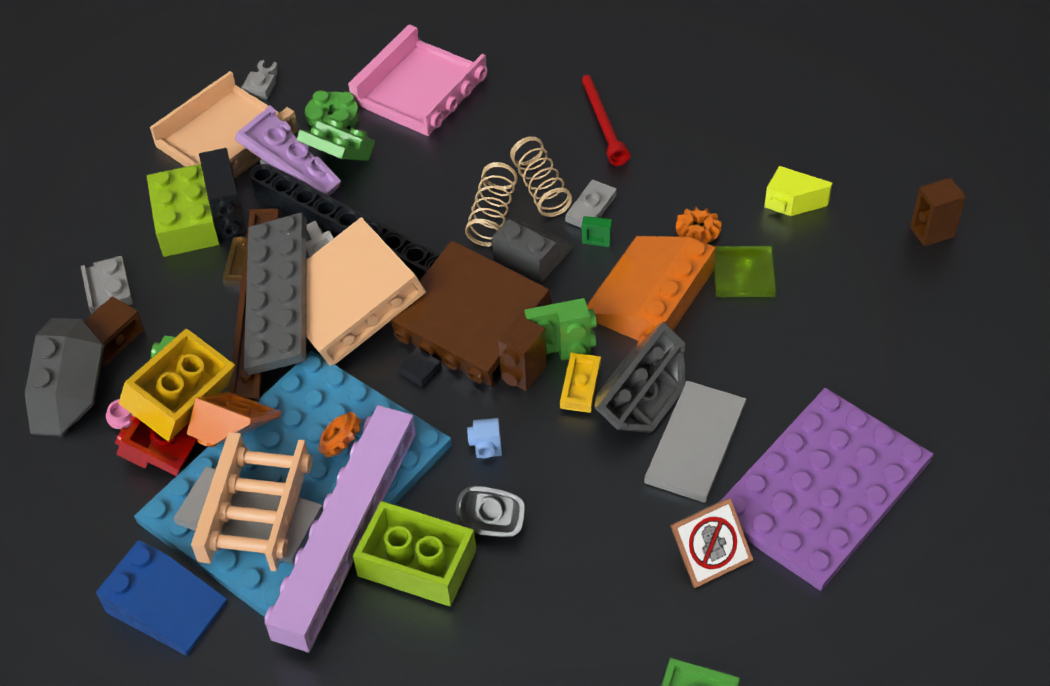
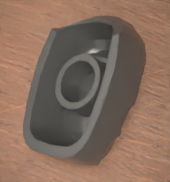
(491, 511)

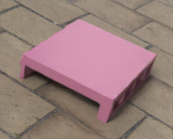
(416, 82)

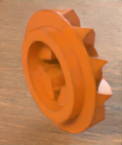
(707, 233)
(339, 434)

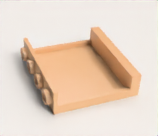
(211, 123)
(354, 290)

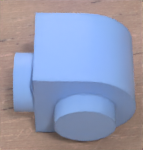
(486, 437)

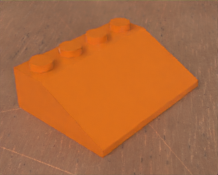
(653, 284)

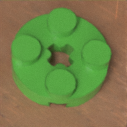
(340, 103)

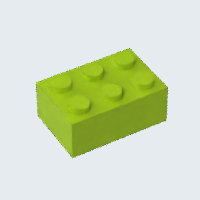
(181, 210)
(415, 553)

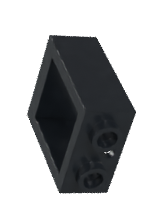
(222, 193)

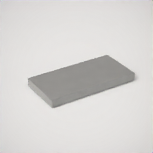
(695, 441)
(304, 514)

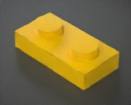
(580, 382)

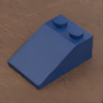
(160, 598)

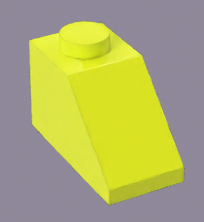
(796, 192)

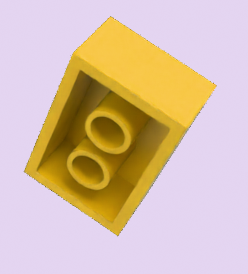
(167, 385)

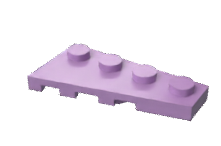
(279, 148)

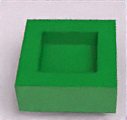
(596, 231)

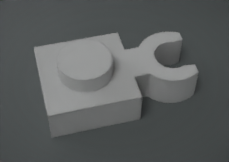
(262, 82)

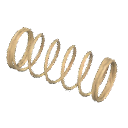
(531, 162)
(492, 224)

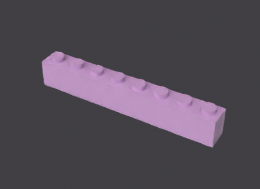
(332, 540)

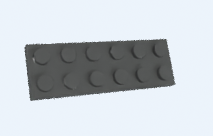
(276, 294)

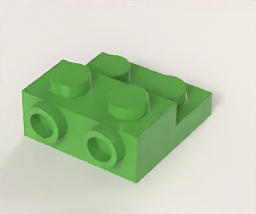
(338, 140)
(566, 327)

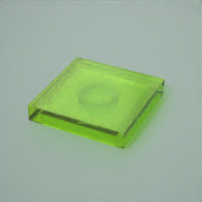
(744, 271)

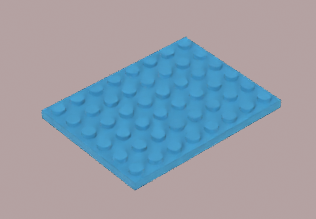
(309, 401)

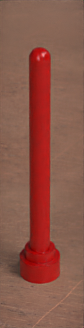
(616, 151)

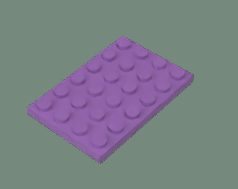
(824, 487)

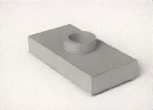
(591, 202)

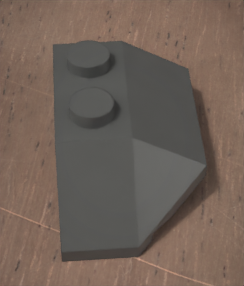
(62, 376)
(645, 383)

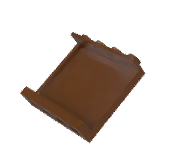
(467, 310)

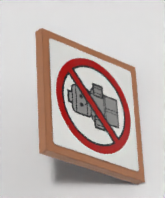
(711, 542)

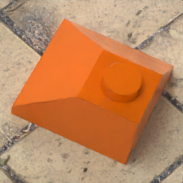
(224, 413)

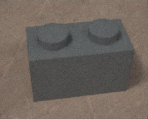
(528, 249)

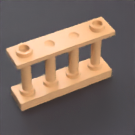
(227, 482)

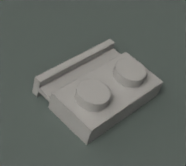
(106, 280)

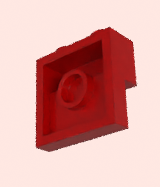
(145, 446)

